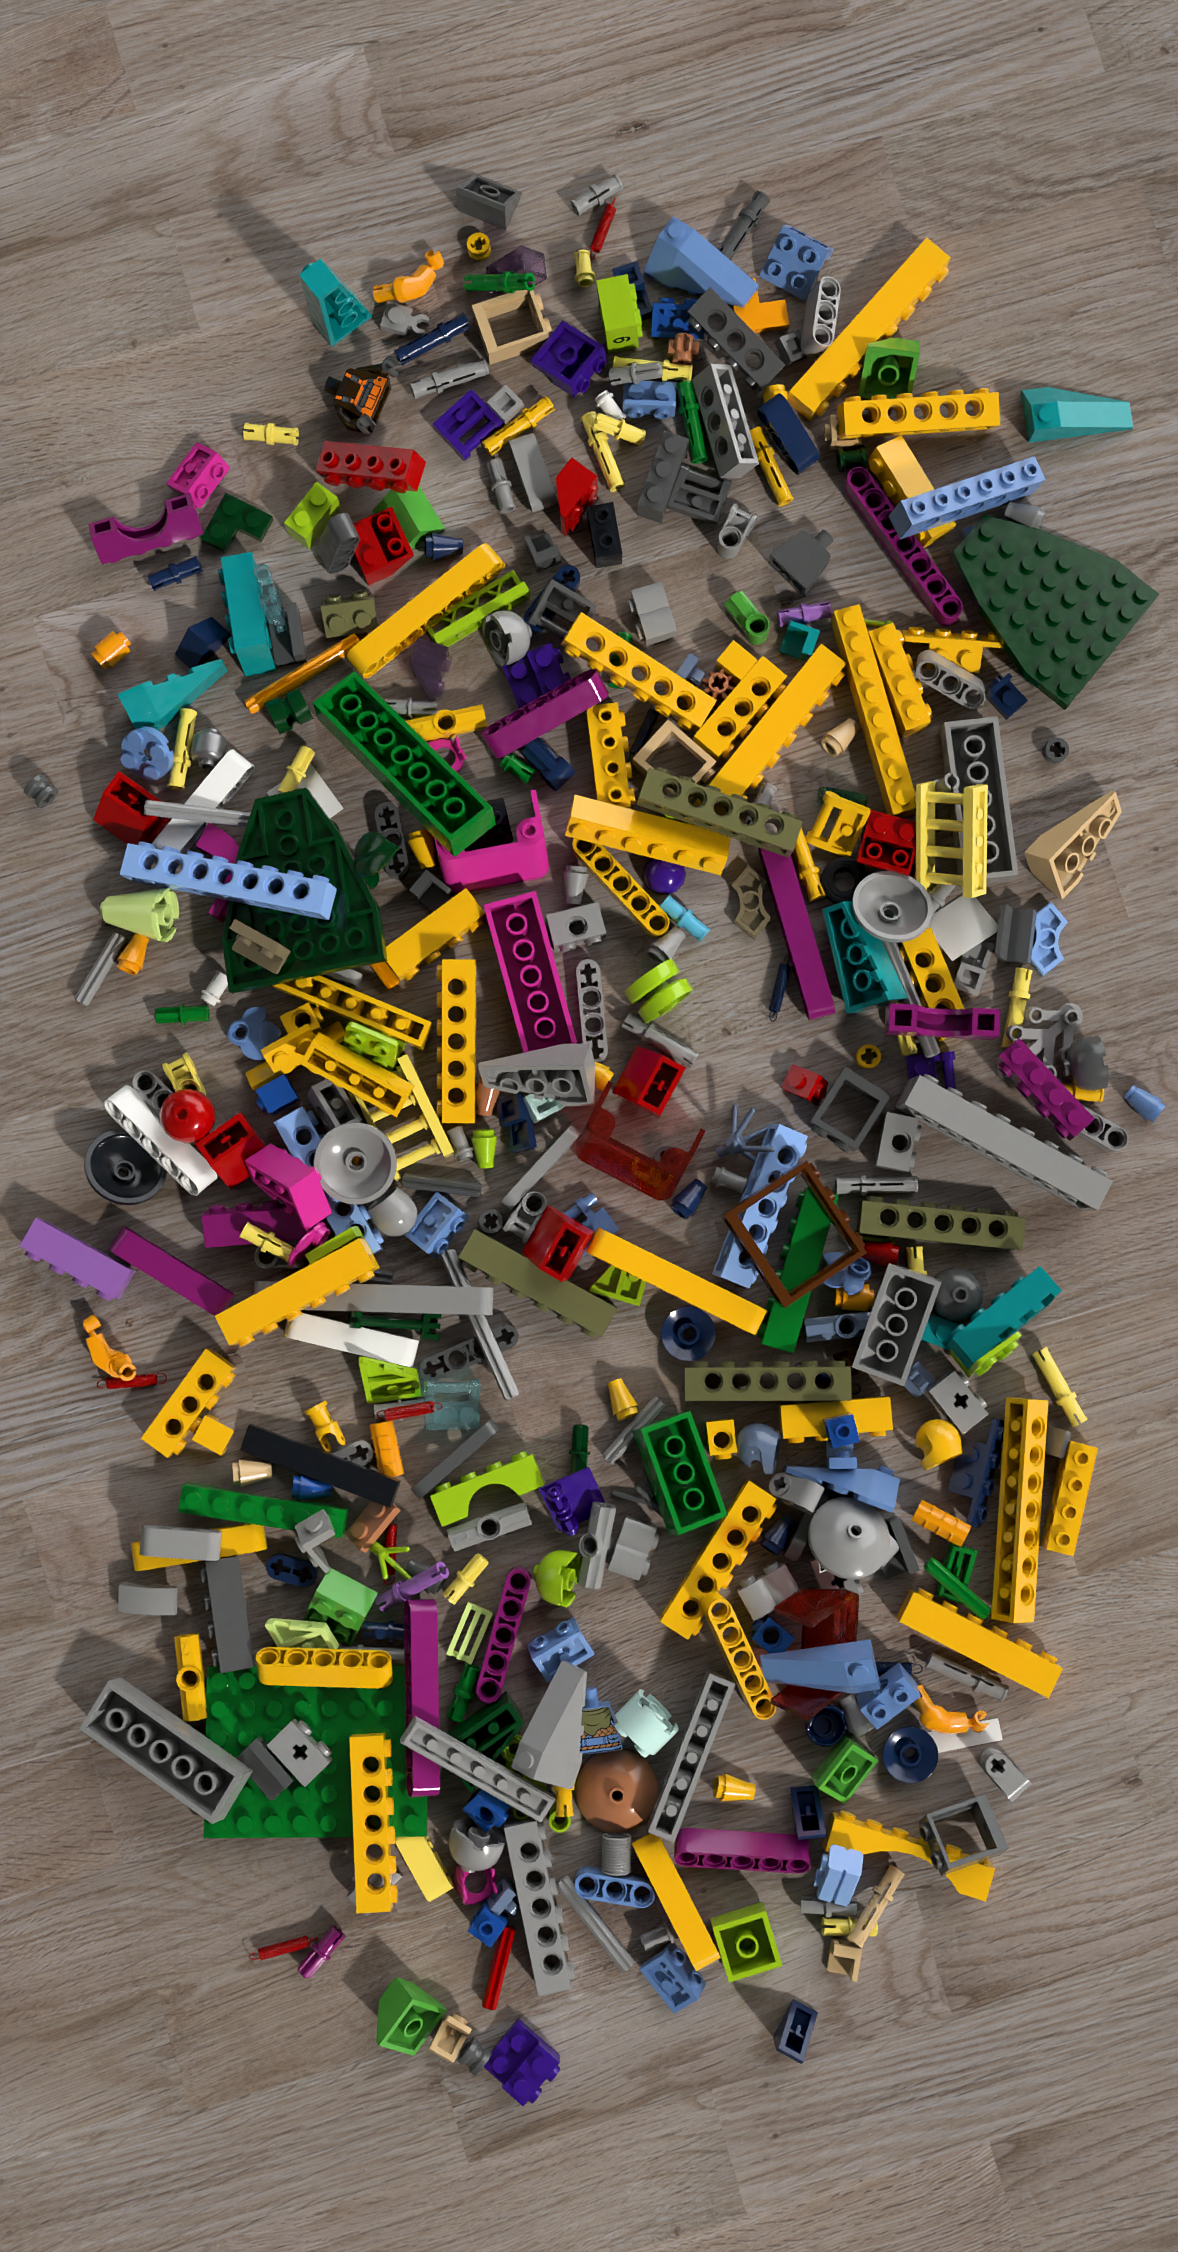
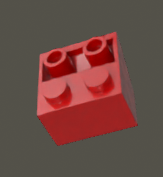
(574, 492)
(381, 546)
(123, 810)
(888, 843)
(649, 1080)
(230, 1147)
(557, 1244)

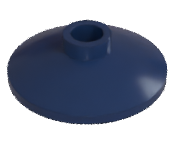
(703, 1333)
(913, 1768)

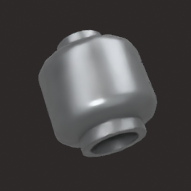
(208, 748)

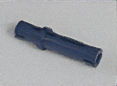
(430, 340)

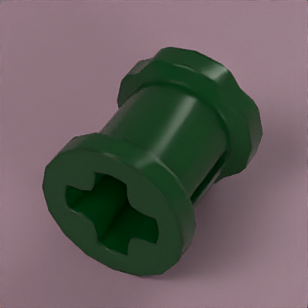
(851, 458)

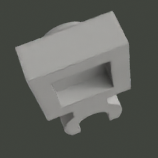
(400, 319)

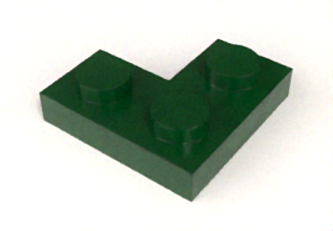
(235, 516)

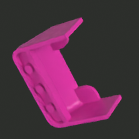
(499, 864)

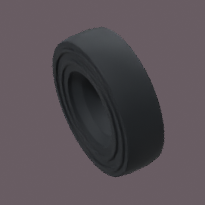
(838, 865)

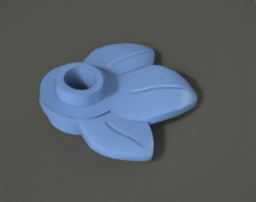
(257, 1032)
(851, 1277)

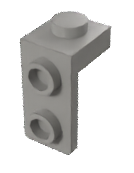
(312, 1533)

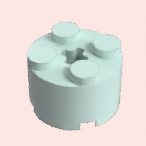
(645, 1723)

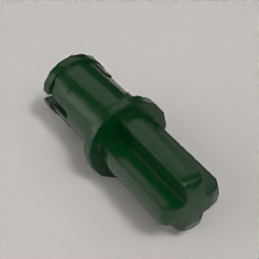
(579, 1447)

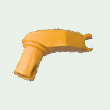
(410, 287)
(111, 1361)
(944, 1722)

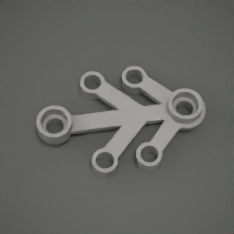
(1046, 1037)

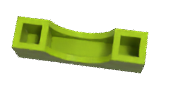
(454, 1501)

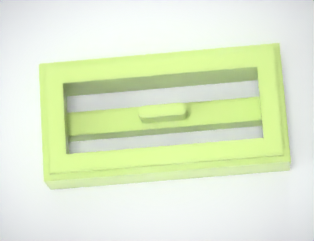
(460, 1654)

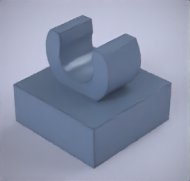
(690, 671)
(918, 1380)
(504, 1899)

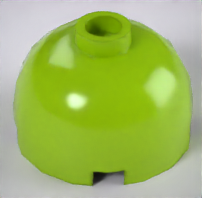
(557, 1576)

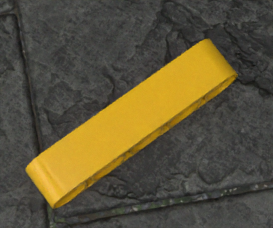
(625, 897)
(234, 1541)
(729, 1646)
(324, 1667)
(676, 1901)

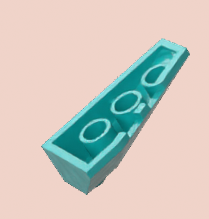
(1067, 414)
(161, 703)

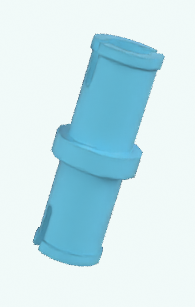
(684, 918)

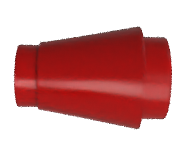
(881, 1253)

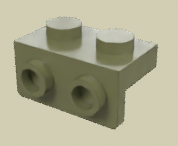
(349, 614)

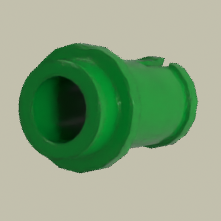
(517, 767)

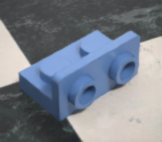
(649, 399)
(437, 1225)
(559, 1644)
(673, 1977)

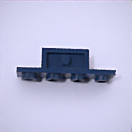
(975, 1470)

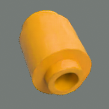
(111, 650)
(855, 1302)

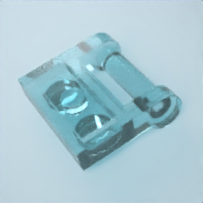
(271, 599)
(453, 1413)

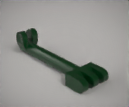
(357, 1320)

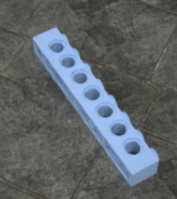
(316, 904)

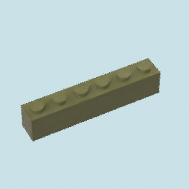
(526, 1279)

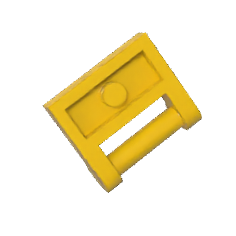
(845, 829)

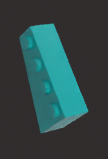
(331, 303)
(246, 615)
(861, 962)
(1005, 1317)

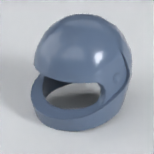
(759, 1443)

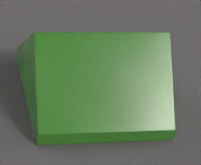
(413, 514)
(844, 1769)

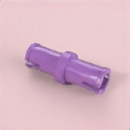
(804, 613)

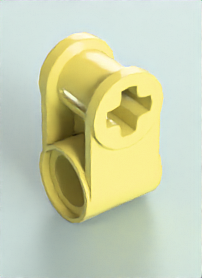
(183, 1074)

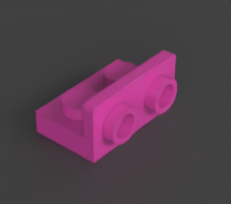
(198, 474)

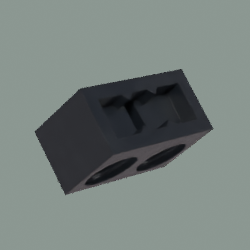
(604, 535)

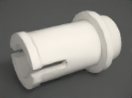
(608, 405)
(215, 989)

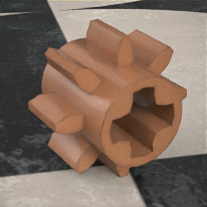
(683, 349)
(719, 678)

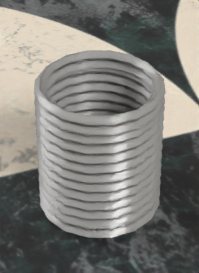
(616, 1854)

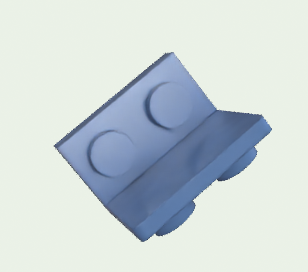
(795, 261)

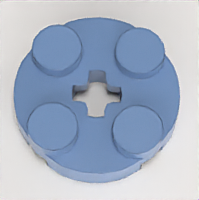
(135, 759)

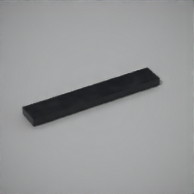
(320, 1465)

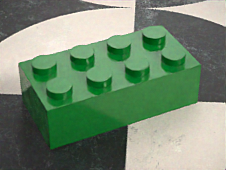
(679, 1473)

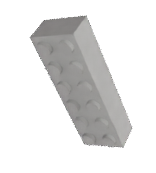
(975, 755)
(166, 1750)

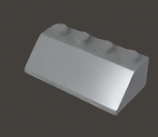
(896, 1324)

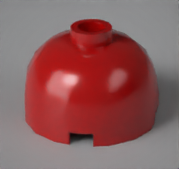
(187, 1116)

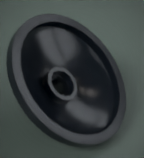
(116, 1153)

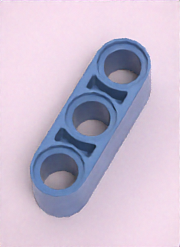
(624, 1896)

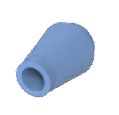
(1144, 1103)

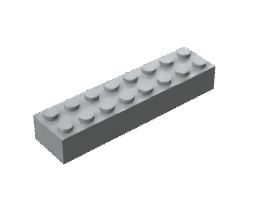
(1004, 1143)

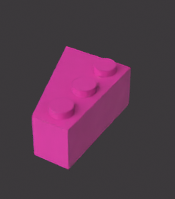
(291, 1182)

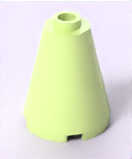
(143, 912)

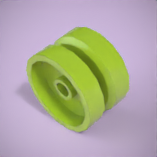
(660, 994)

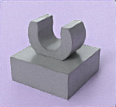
(505, 404)

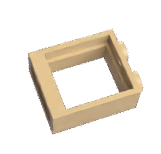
(503, 304)
(659, 739)

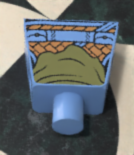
(598, 1725)

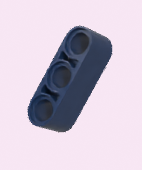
(788, 433)

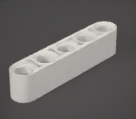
(213, 793)
(144, 1126)
(361, 1341)

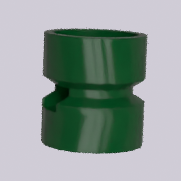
(289, 710)

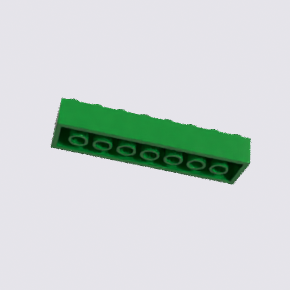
(404, 763)

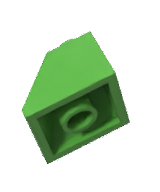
(889, 368)
(406, 2016)

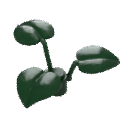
(372, 854)

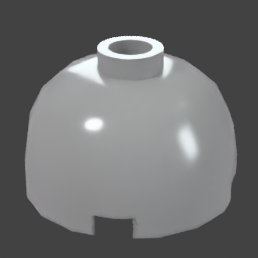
(507, 635)
(474, 1847)

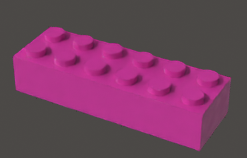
(530, 972)

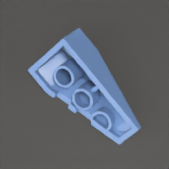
(864, 1483)
(832, 1667)

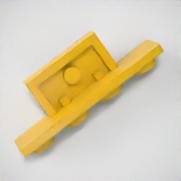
(961, 649)
(288, 1053)

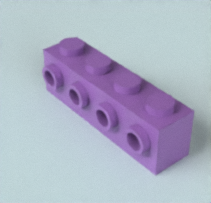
(77, 1258)

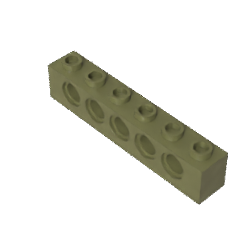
(704, 815)
(1010, 1236)
(698, 1390)

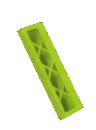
(473, 621)

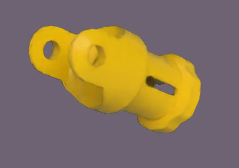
(324, 1424)

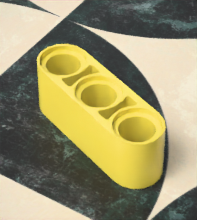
(425, 1866)

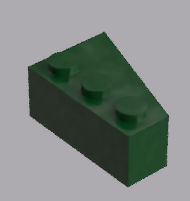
(490, 1729)

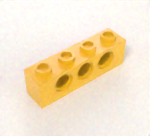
(763, 675)
(936, 970)
(159, 1434)
(1068, 1498)

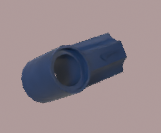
(553, 768)

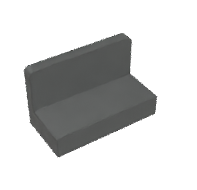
(289, 645)
(1015, 935)
(904, 1559)
(267, 1769)

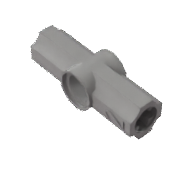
(472, 1533)
(596, 1545)

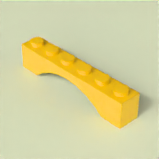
(871, 1837)

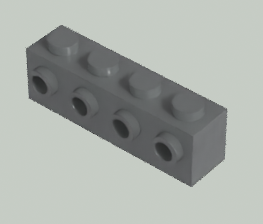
(228, 1614)

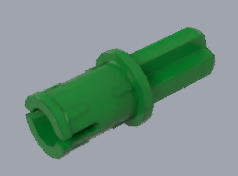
(182, 1014)

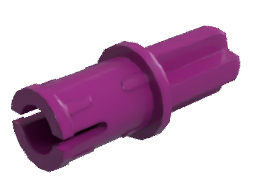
(321, 1952)

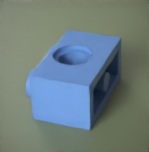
(896, 1694)

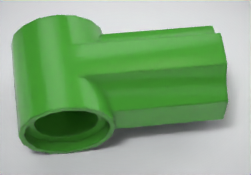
(746, 616)

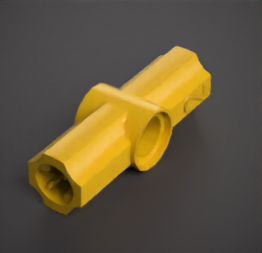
(463, 720)
(192, 1694)

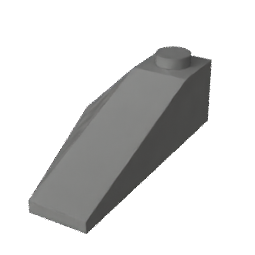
(553, 1072)
(552, 1739)

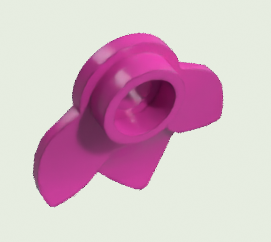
(312, 1239)

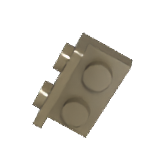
(258, 947)

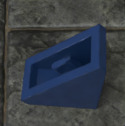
(201, 642)
(807, 1812)
(795, 2031)

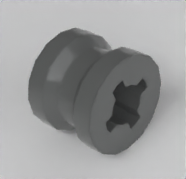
(41, 791)
(474, 2056)

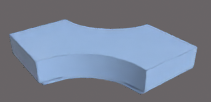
(1046, 936)

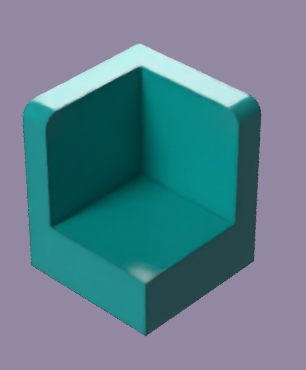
(799, 641)

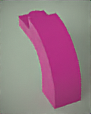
(218, 843)

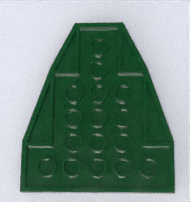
(1049, 602)
(299, 836)

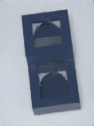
(635, 276)
(515, 1116)

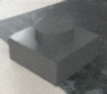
(790, 348)

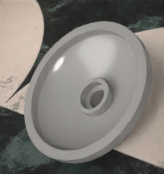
(895, 896)
(354, 1182)
(838, 1548)

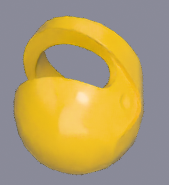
(939, 1443)

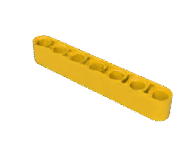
(413, 619)
(676, 1281)

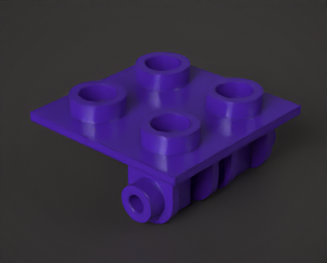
(571, 1499)

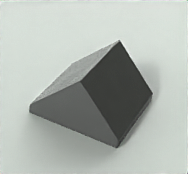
(487, 200)

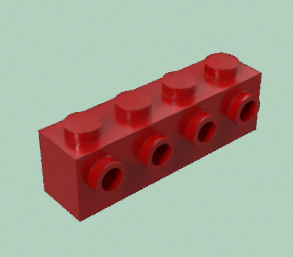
(370, 466)

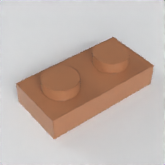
(371, 1525)

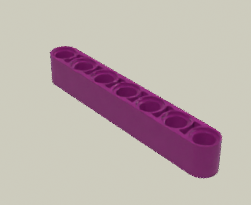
(903, 559)
(797, 934)
(421, 1689)

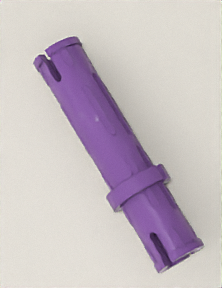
(404, 1590)

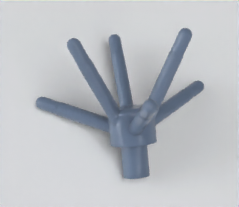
(737, 1144)

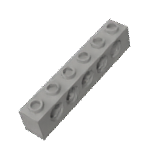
(690, 1755)
(547, 1977)

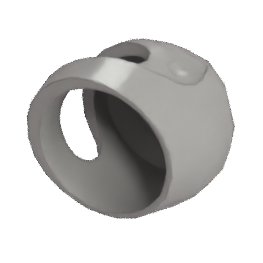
(393, 1212)

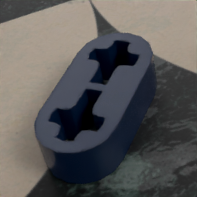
(290, 1576)

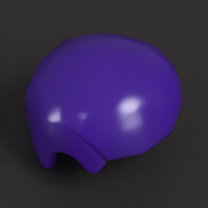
(663, 876)

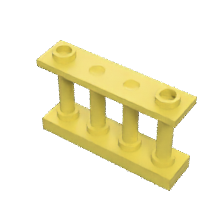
(974, 838)
(427, 1120)

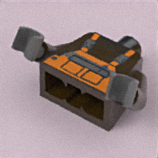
(362, 394)

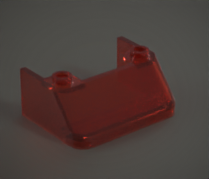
(627, 1164)
(826, 1620)

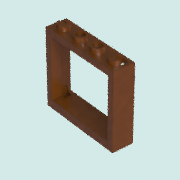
(837, 1217)

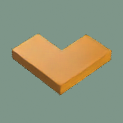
(764, 316)

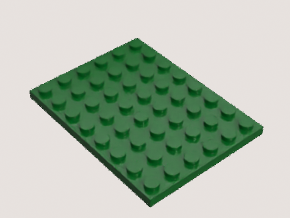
(245, 1708)

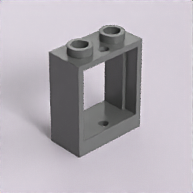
(865, 1088)
(987, 1827)

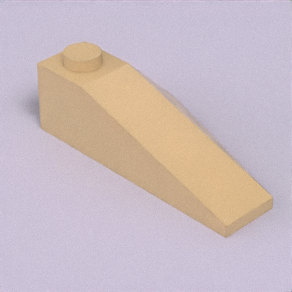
(1064, 849)

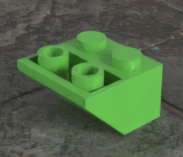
(341, 1605)

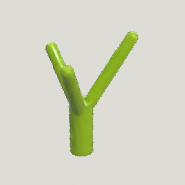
(383, 1554)

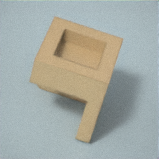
(844, 1957)

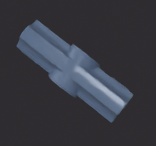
(828, 1326)

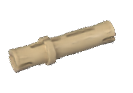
(893, 1877)

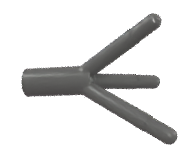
(649, 1499)

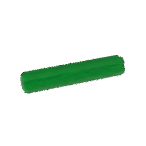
(957, 1588)

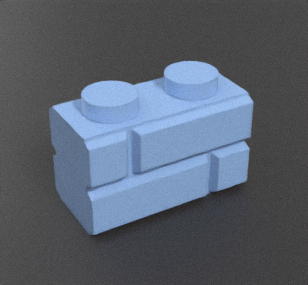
(838, 1875)

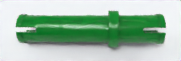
(506, 282)
(689, 410)

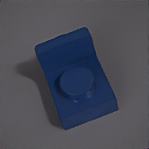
(1005, 696)

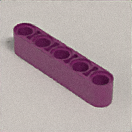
(545, 713)
(171, 1271)
(503, 1647)
(742, 1850)

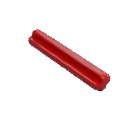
(498, 1968)

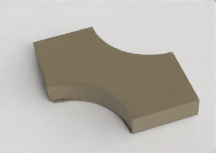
(749, 889)

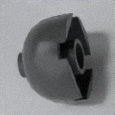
(1086, 1065)
(958, 1295)

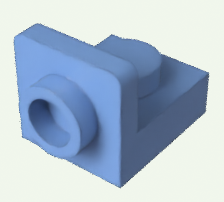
(840, 1457)

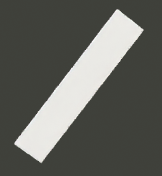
(949, 1742)

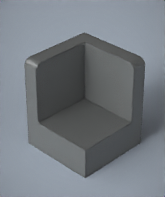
(542, 552)
(430, 891)

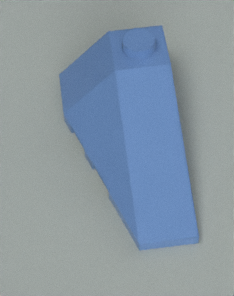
(692, 263)

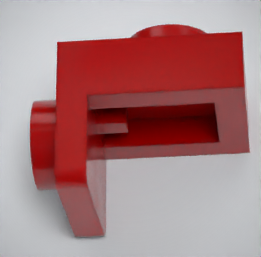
(805, 1084)

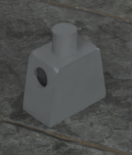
(802, 559)

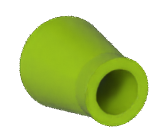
(484, 1147)

